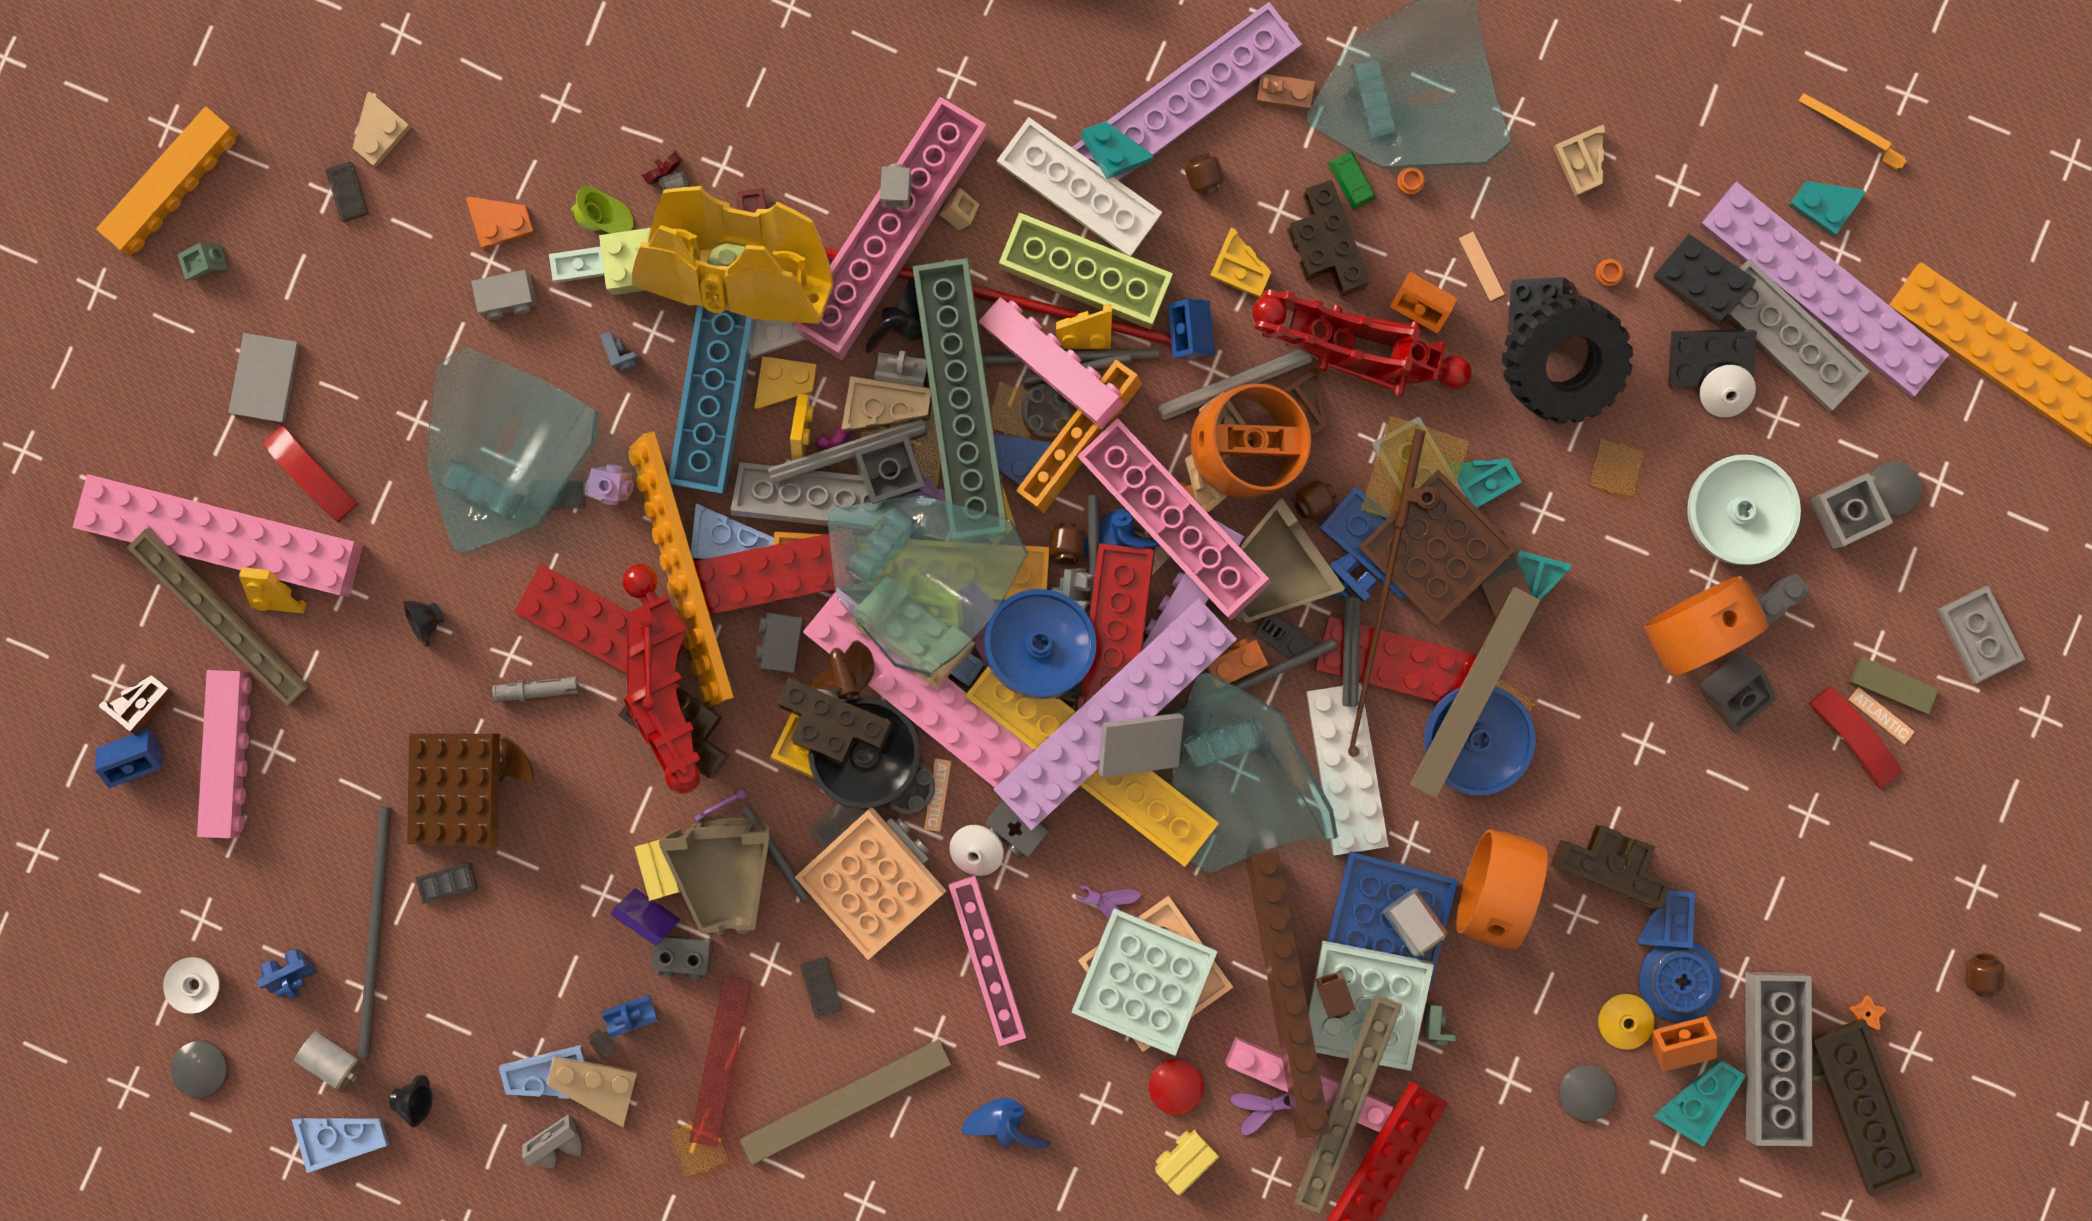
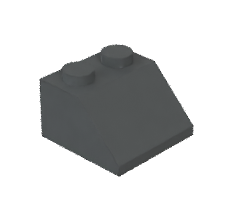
(888, 469)
(1738, 691)

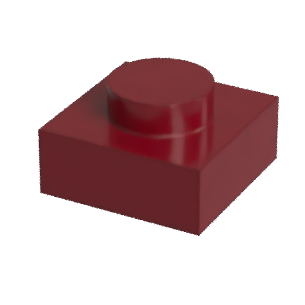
(751, 200)

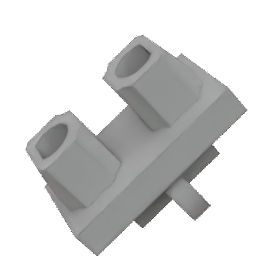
(901, 369)
(1074, 586)

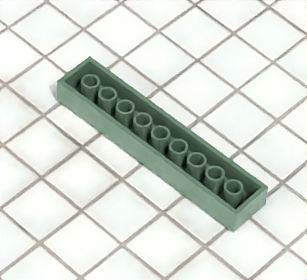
(959, 386)

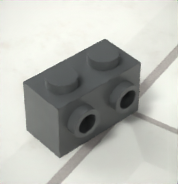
(778, 642)
(682, 956)

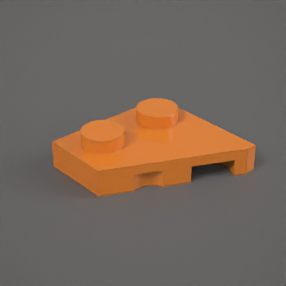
(499, 221)

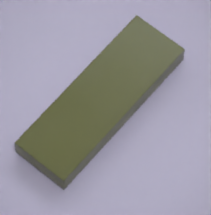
(1893, 685)

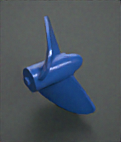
(1118, 530)
(1001, 1119)

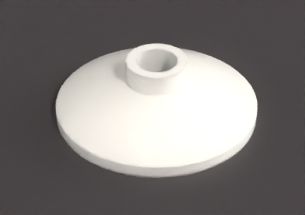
(1720, 383)
(983, 843)
(178, 985)

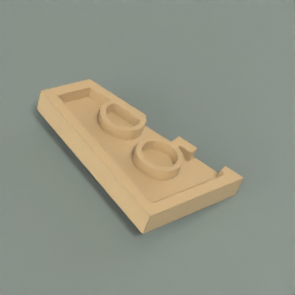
(883, 403)
(594, 1085)

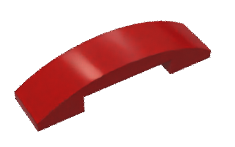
(309, 474)
(1857, 735)

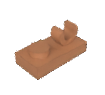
(1285, 92)

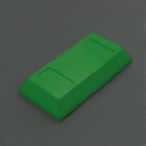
(1352, 180)

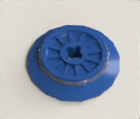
(1666, 997)

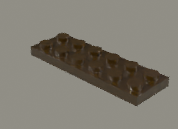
(1866, 1107)

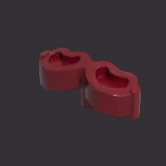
(664, 169)

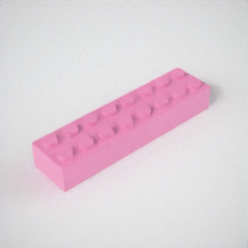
(1174, 519)

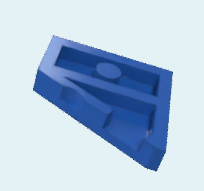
(1018, 455)
(1671, 924)

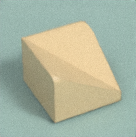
(959, 209)

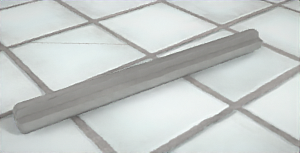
(1252, 376)
(843, 451)

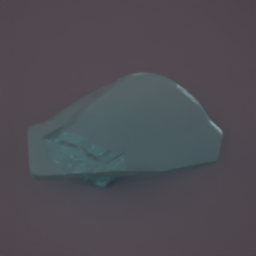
(1415, 90)
(500, 447)
(922, 574)
(1246, 775)

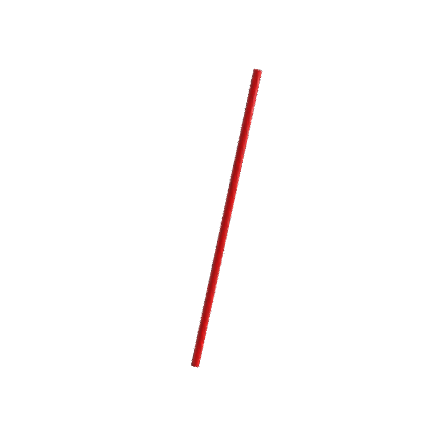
(1044, 308)

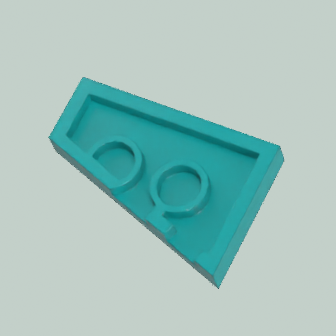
(1702, 1102)

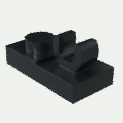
(1283, 636)

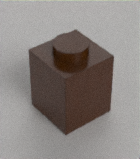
(1335, 995)

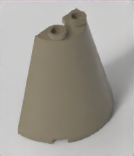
(1291, 564)
(720, 871)

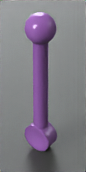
(740, 794)

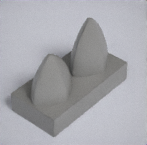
(559, 1135)

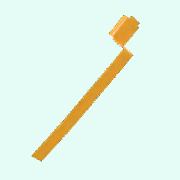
(1890, 157)

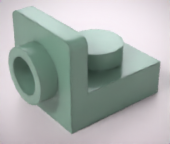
(201, 260)
(1434, 1021)

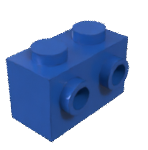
(1191, 329)
(128, 758)

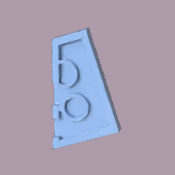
(719, 535)
(530, 1075)
(337, 1139)

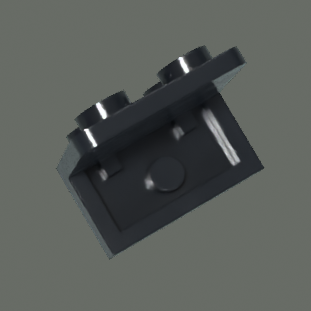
(1531, 292)

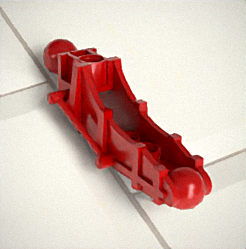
(1411, 360)
(651, 698)

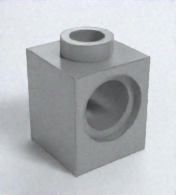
(895, 186)

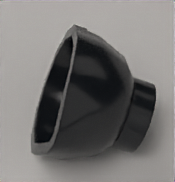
(423, 619)
(413, 1100)

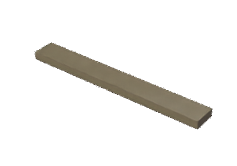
(217, 616)
(1475, 692)
(845, 1101)
(1348, 1103)

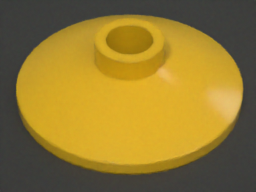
(1612, 1019)

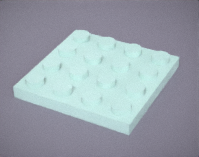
(1368, 974)
(1144, 981)

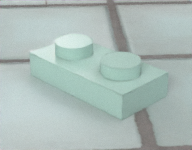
(576, 264)

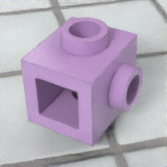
(610, 484)

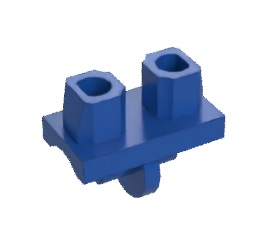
(1360, 587)
(288, 978)
(630, 1016)

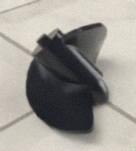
(902, 319)

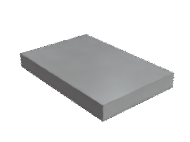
(264, 378)
(1980, 634)
(1140, 745)

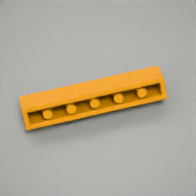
(168, 181)
(1061, 458)

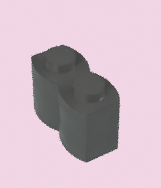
(1781, 594)

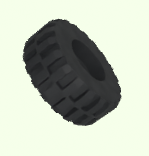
(1596, 382)

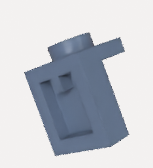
(614, 349)

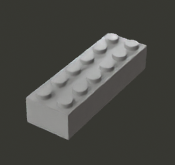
(1778, 1058)

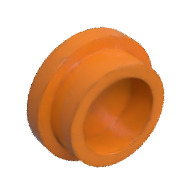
(1410, 180)
(1609, 272)

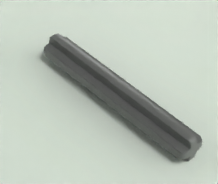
(1351, 652)

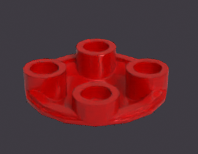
(1176, 1086)

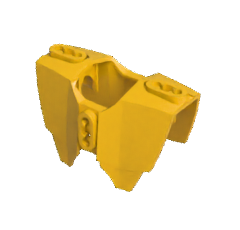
(775, 278)

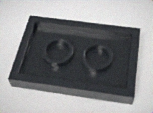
(1704, 279)
(1701, 351)

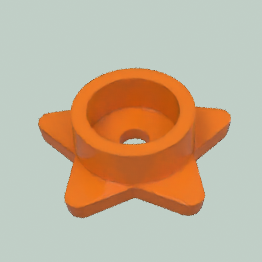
(1868, 1006)

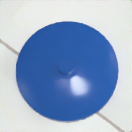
(1040, 643)
(1496, 748)

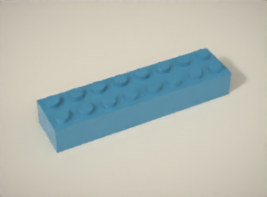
(711, 400)

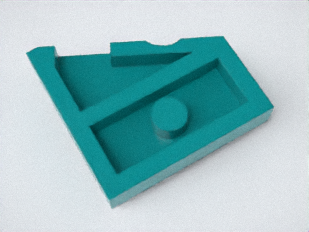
(1114, 150)
(1826, 204)
(1487, 480)
(1541, 572)

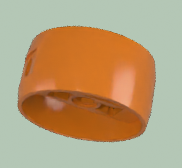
(1288, 439)
(1706, 626)
(1502, 889)

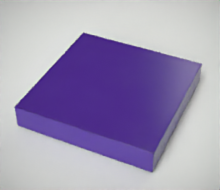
(645, 917)

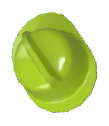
(601, 212)

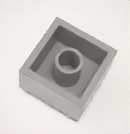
(1850, 511)

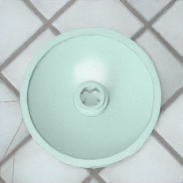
(1744, 509)

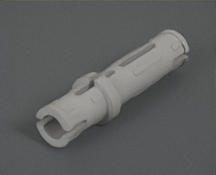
(528, 690)

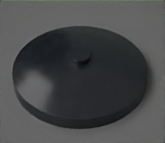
(870, 775)

